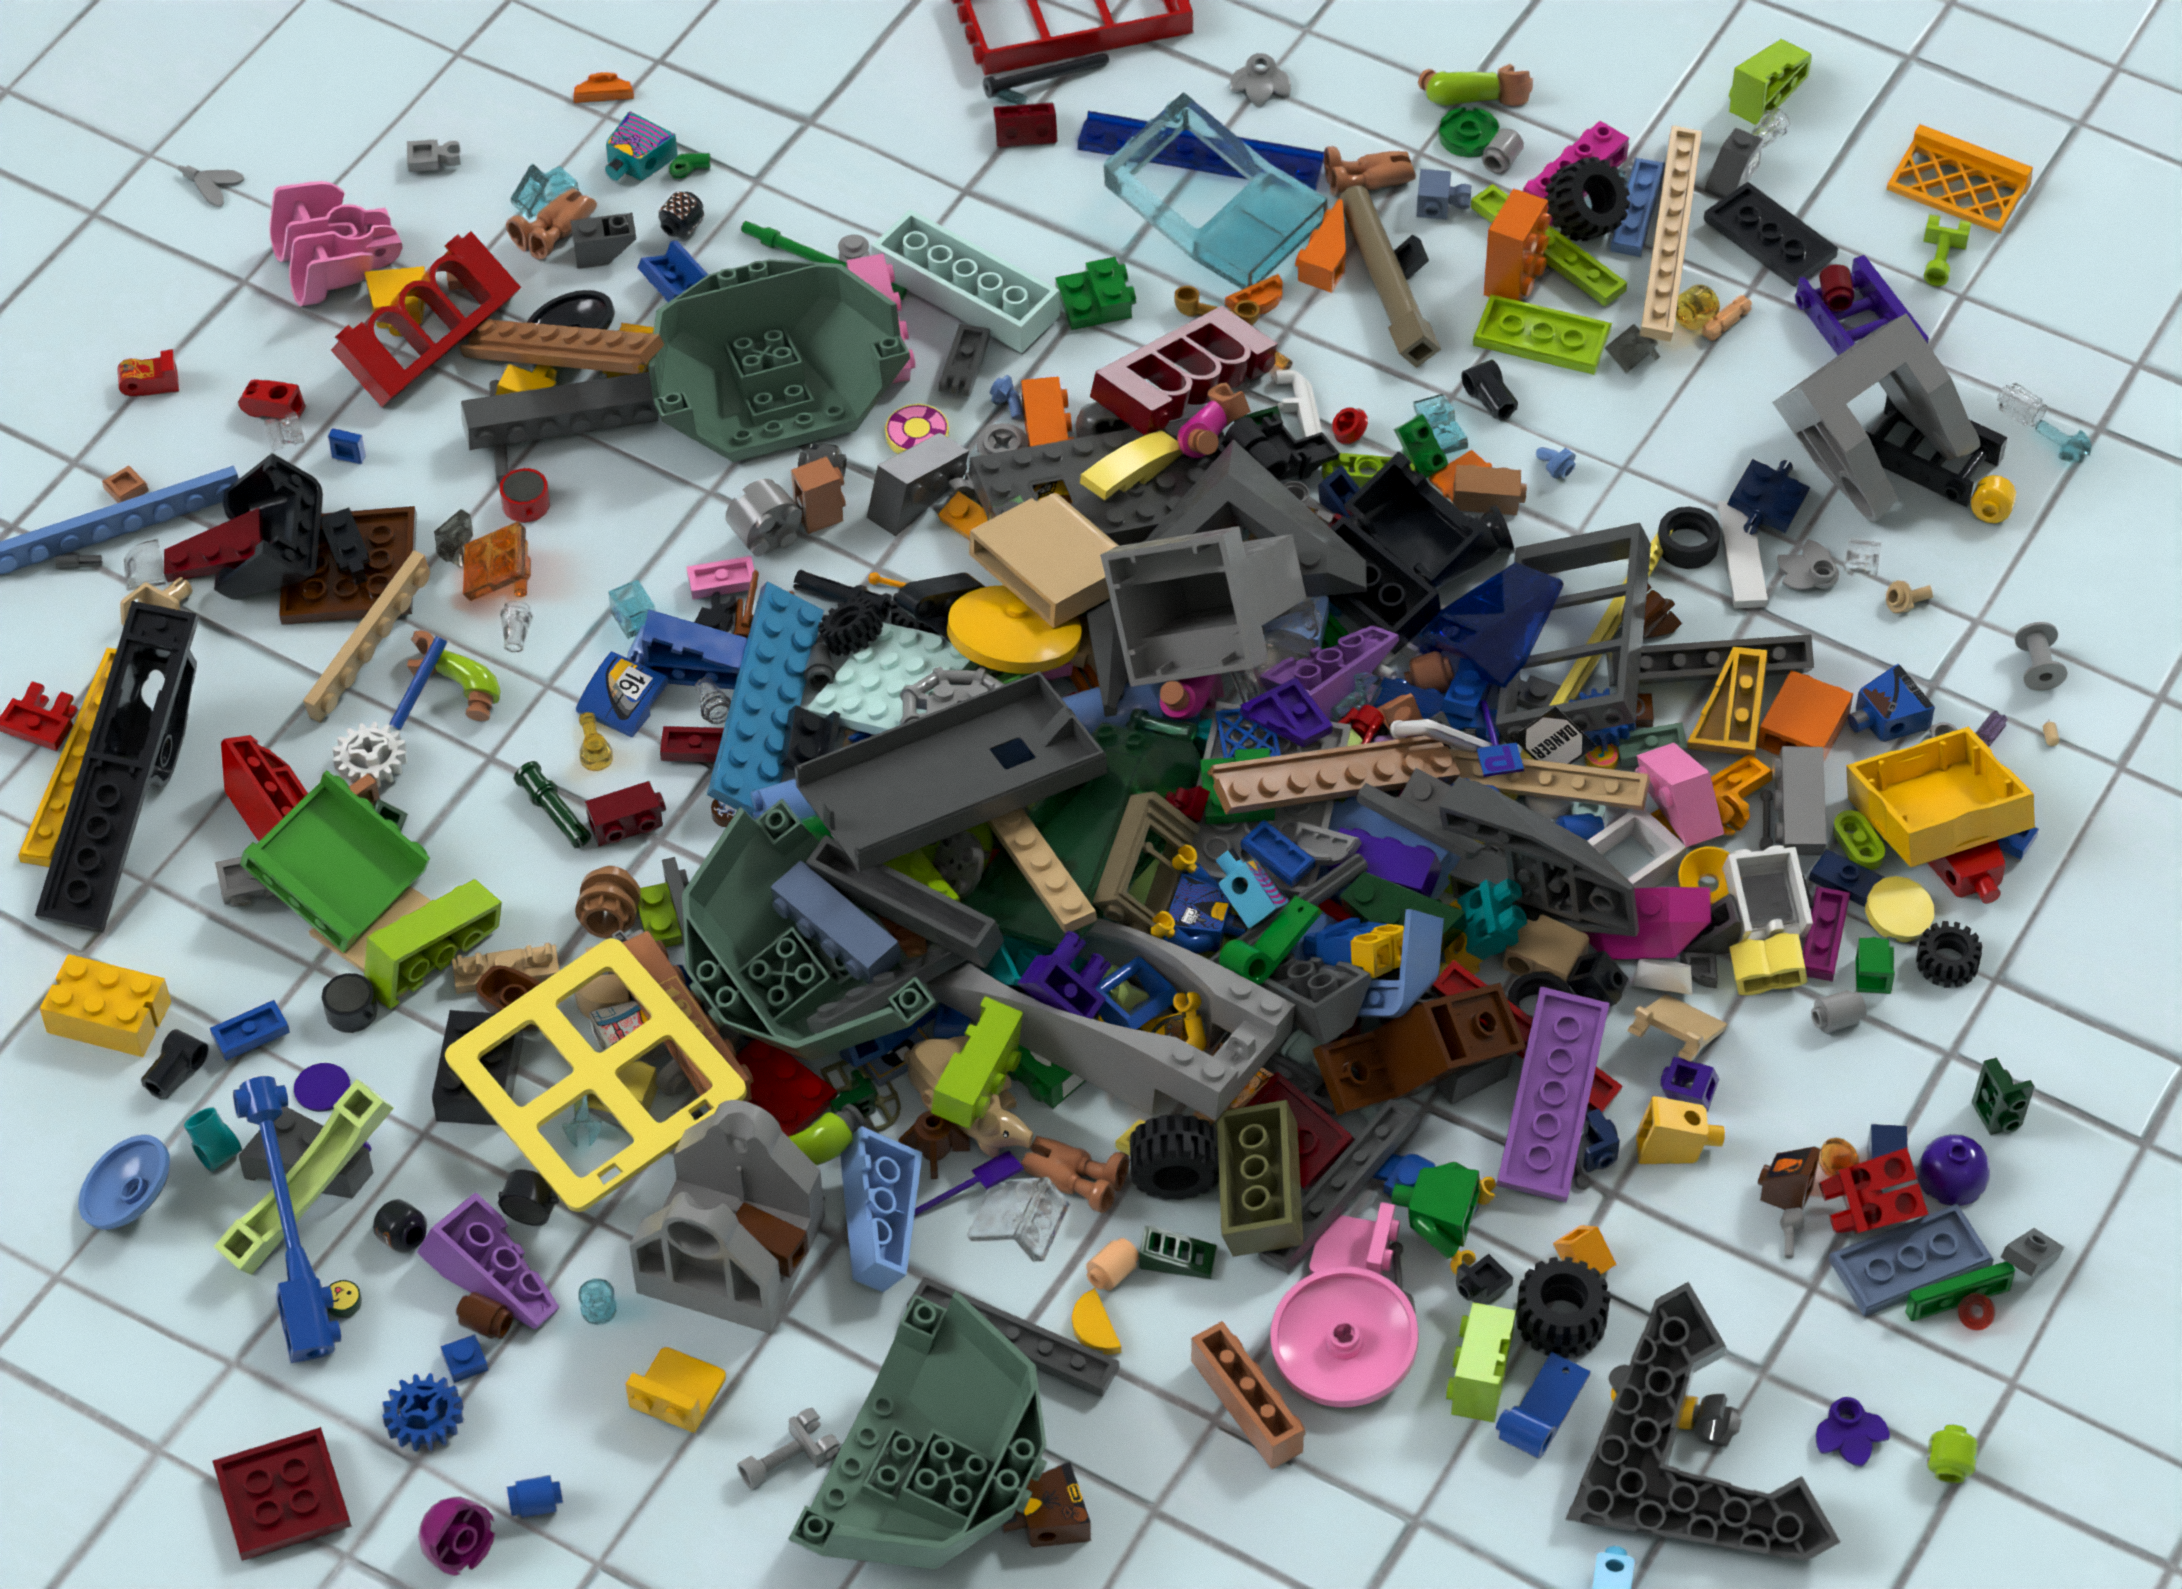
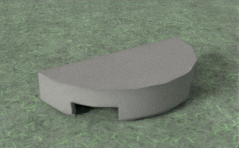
(1325, 845)

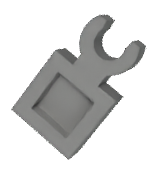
(427, 155)

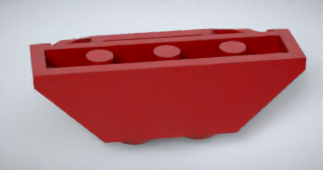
(258, 783)

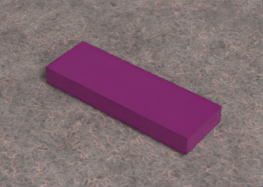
(1825, 935)

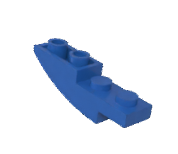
(1466, 691)

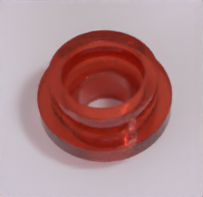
(1965, 1311)

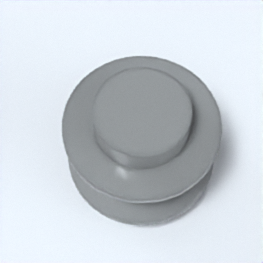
(853, 247)

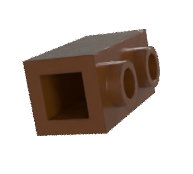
(781, 1239)

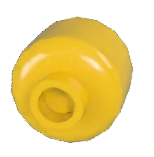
(1995, 496)

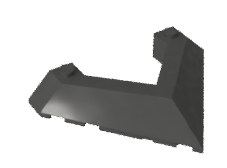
(1246, 494)
(1629, 1471)

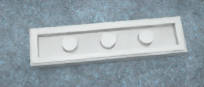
(1742, 559)

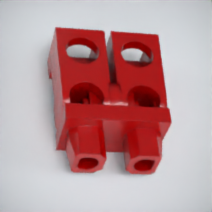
(1863, 1194)

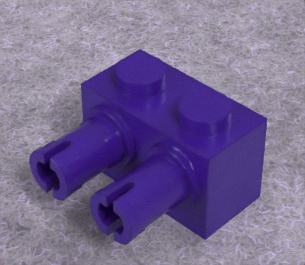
(1059, 986)

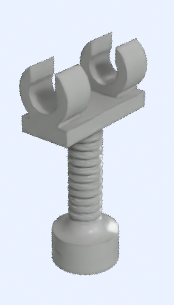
(800, 1427)

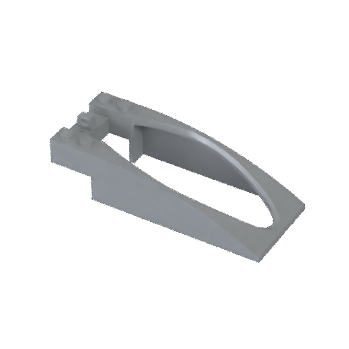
(1136, 1063)

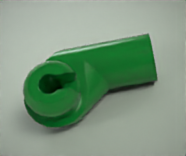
(686, 163)

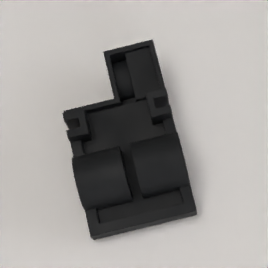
(1277, 448)

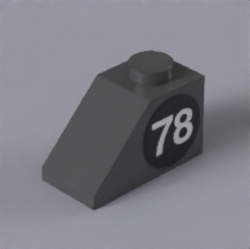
(1735, 163)

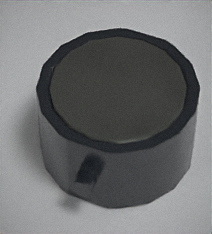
(349, 1002)
(527, 1198)

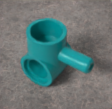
(211, 1138)

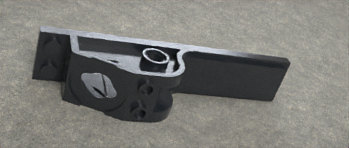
(109, 785)

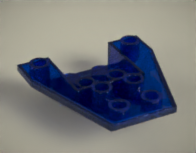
(1495, 622)

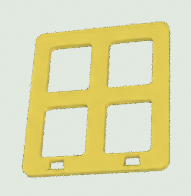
(592, 1073)

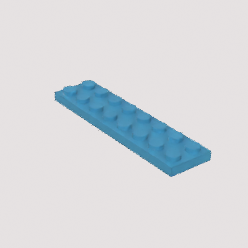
(764, 692)

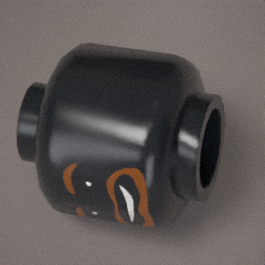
(400, 1225)

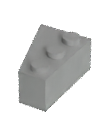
(1800, 799)

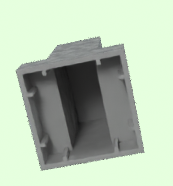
(1199, 601)

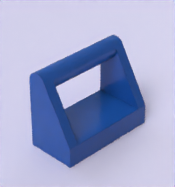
(1157, 987)

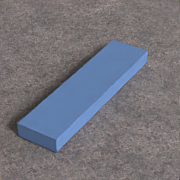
(1643, 190)

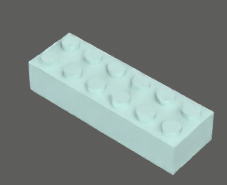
(968, 281)

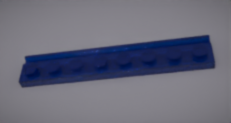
(1109, 133)

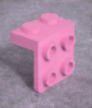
(1357, 1242)

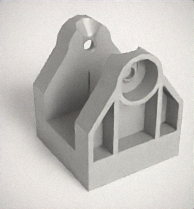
(1915, 384)
(696, 1247)

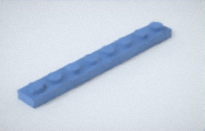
(115, 520)

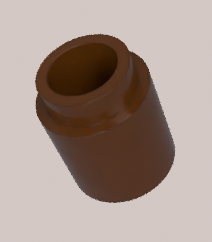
(484, 1315)

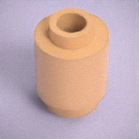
(1112, 1264)

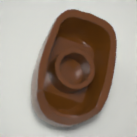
(502, 987)

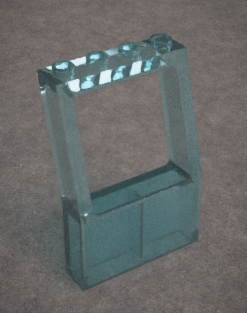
(1251, 230)

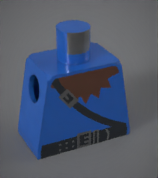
(1892, 706)

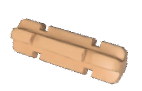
(1727, 317)

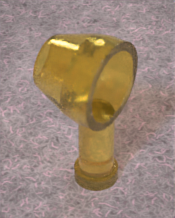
(595, 750)

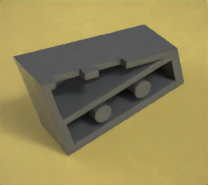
(914, 481)
(294, 1137)

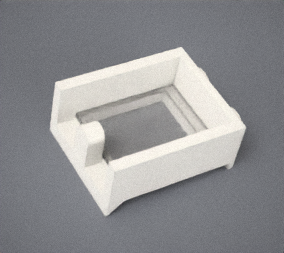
(1768, 892)

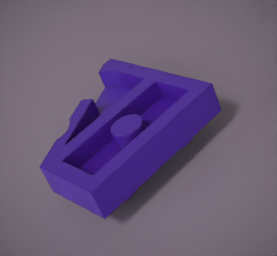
(1289, 713)

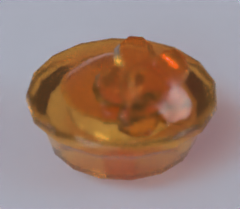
(1837, 1155)

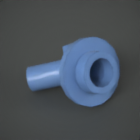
(1002, 391)
(1558, 463)

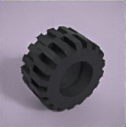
(1605, 192)
(1174, 1157)
(1568, 1283)

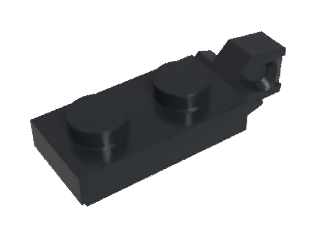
(346, 543)

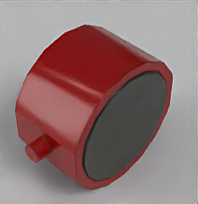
(524, 495)

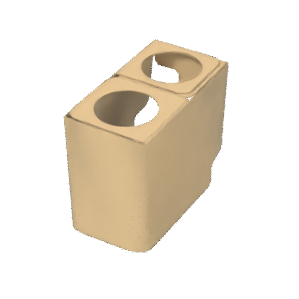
(1546, 947)

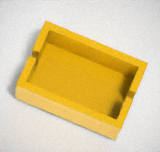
(105, 1005)

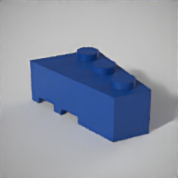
(691, 651)

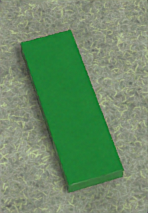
(1949, 1293)

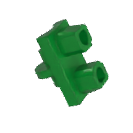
(1421, 446)

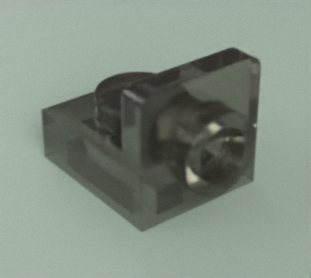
(1631, 348)
(453, 536)

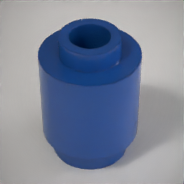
(1583, 825)
(534, 1496)

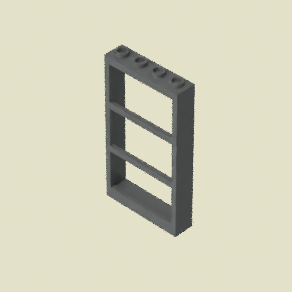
(1575, 553)

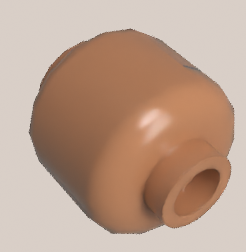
(1430, 671)

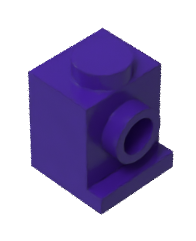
(1683, 1072)

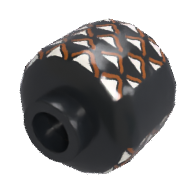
(681, 214)

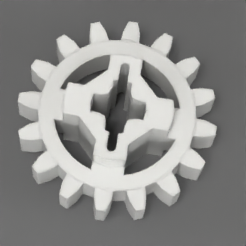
(371, 753)

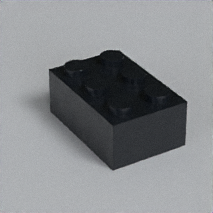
(450, 1096)

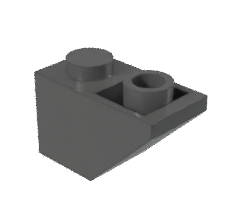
(602, 238)

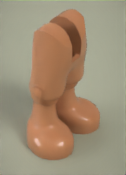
(1369, 171)
(551, 224)
(1065, 1164)

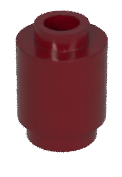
(1837, 287)

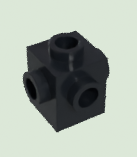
(1598, 978)

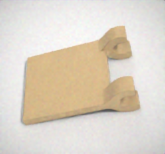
(1679, 1021)

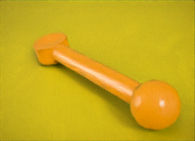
(874, 578)

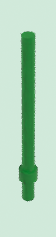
(773, 238)

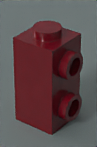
(625, 813)

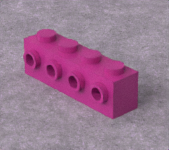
(1598, 141)

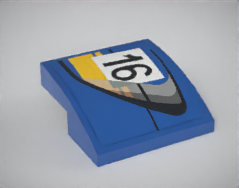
(622, 693)

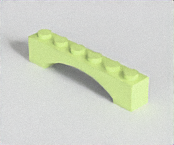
(346, 1130)

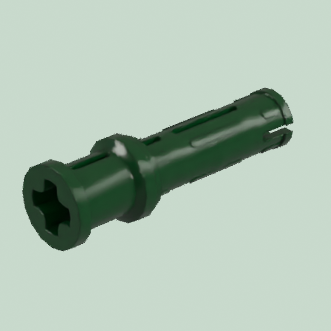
(544, 794)

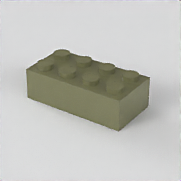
(1259, 1178)

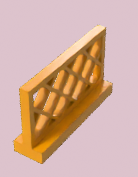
(1969, 161)

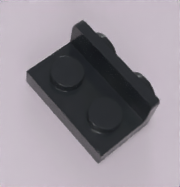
(808, 736)

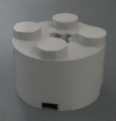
(764, 517)

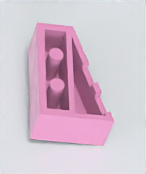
(1682, 793)

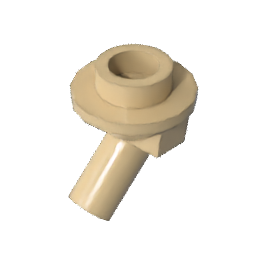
(1901, 597)

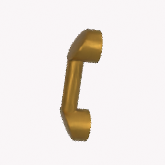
(1187, 302)

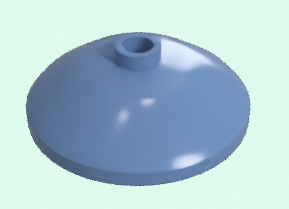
(124, 1182)

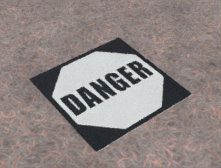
(1554, 739)

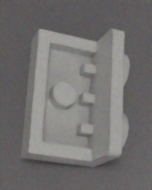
(238, 884)

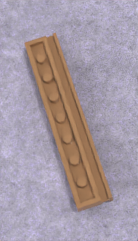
(562, 346)
(1328, 773)

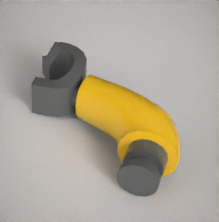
(1712, 1417)

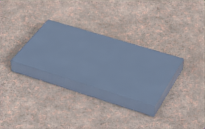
(1909, 1257)

